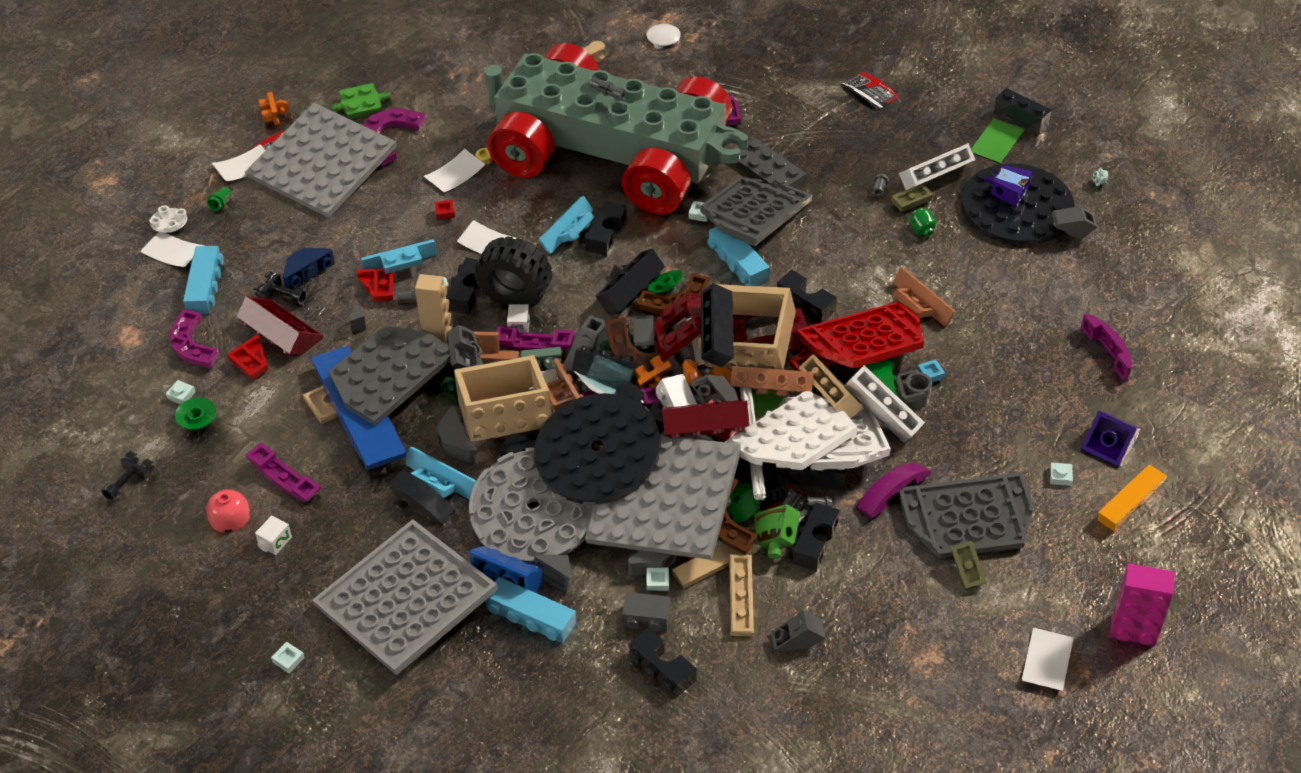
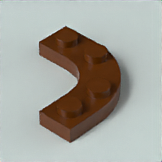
(657, 303)
(621, 344)
(733, 534)

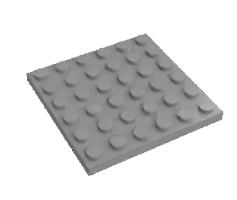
(321, 159)
(677, 505)
(405, 596)

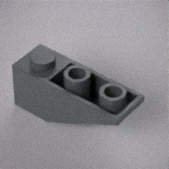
(591, 335)

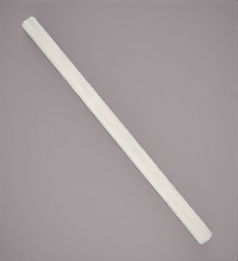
(756, 470)

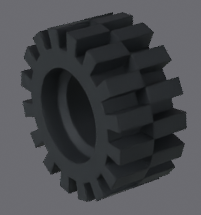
(777, 494)

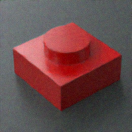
(444, 209)

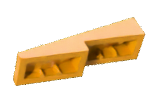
(1131, 497)

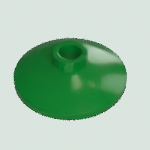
(666, 282)
(195, 413)
(747, 504)

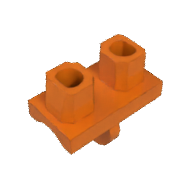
(271, 108)
(645, 378)

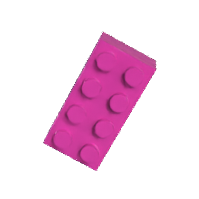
(1142, 604)

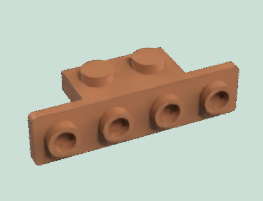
(920, 298)
(490, 347)
(772, 380)
(562, 390)

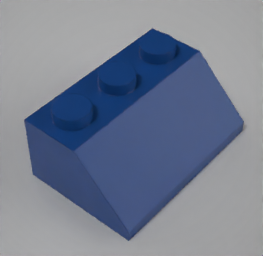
(495, 564)

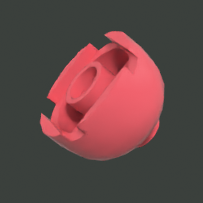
(228, 510)

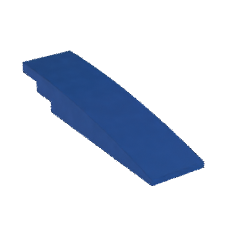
(373, 444)

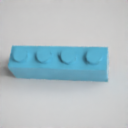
(739, 257)
(203, 279)
(531, 610)

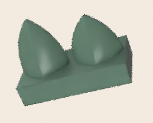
(545, 356)

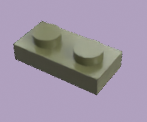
(912, 197)
(968, 565)

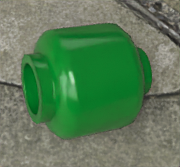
(923, 222)

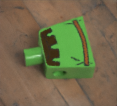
(776, 529)

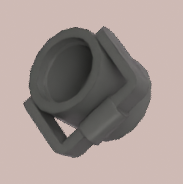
(916, 389)

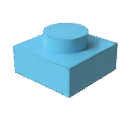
(932, 369)

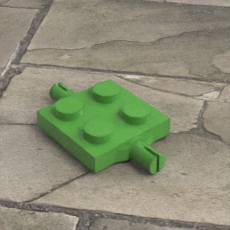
(360, 101)

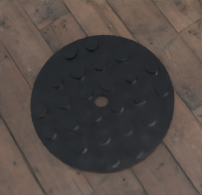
(1021, 224)
(602, 476)

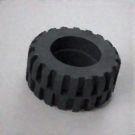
(509, 256)

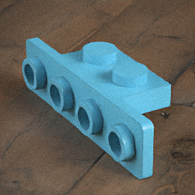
(568, 225)
(401, 257)
(438, 475)

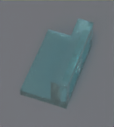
(608, 372)

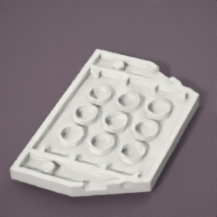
(795, 433)
(862, 448)

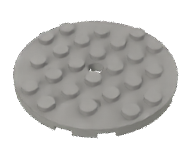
(507, 524)

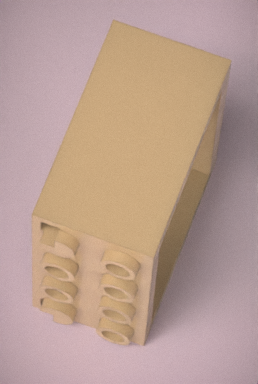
(762, 302)
(498, 397)

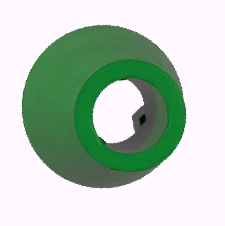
(218, 199)

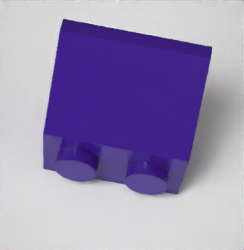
(1110, 438)

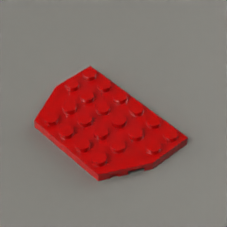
(865, 336)

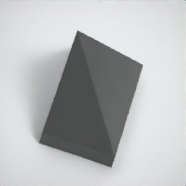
(555, 570)

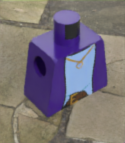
(1009, 183)

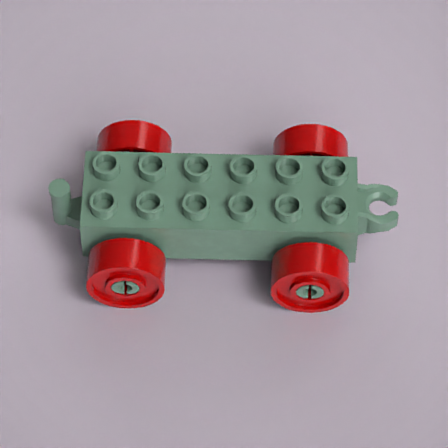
(657, 131)

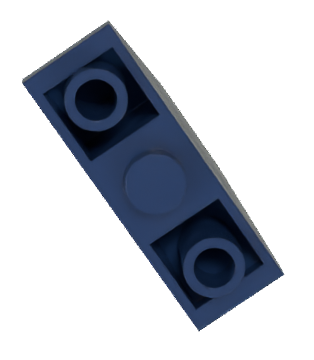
(306, 264)

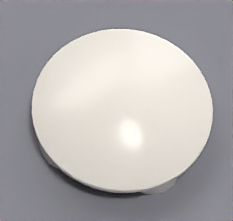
(663, 35)
(168, 219)

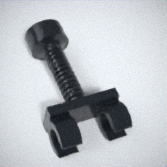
(273, 285)
(129, 463)

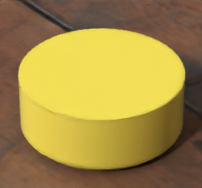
(484, 156)

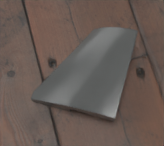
(464, 348)

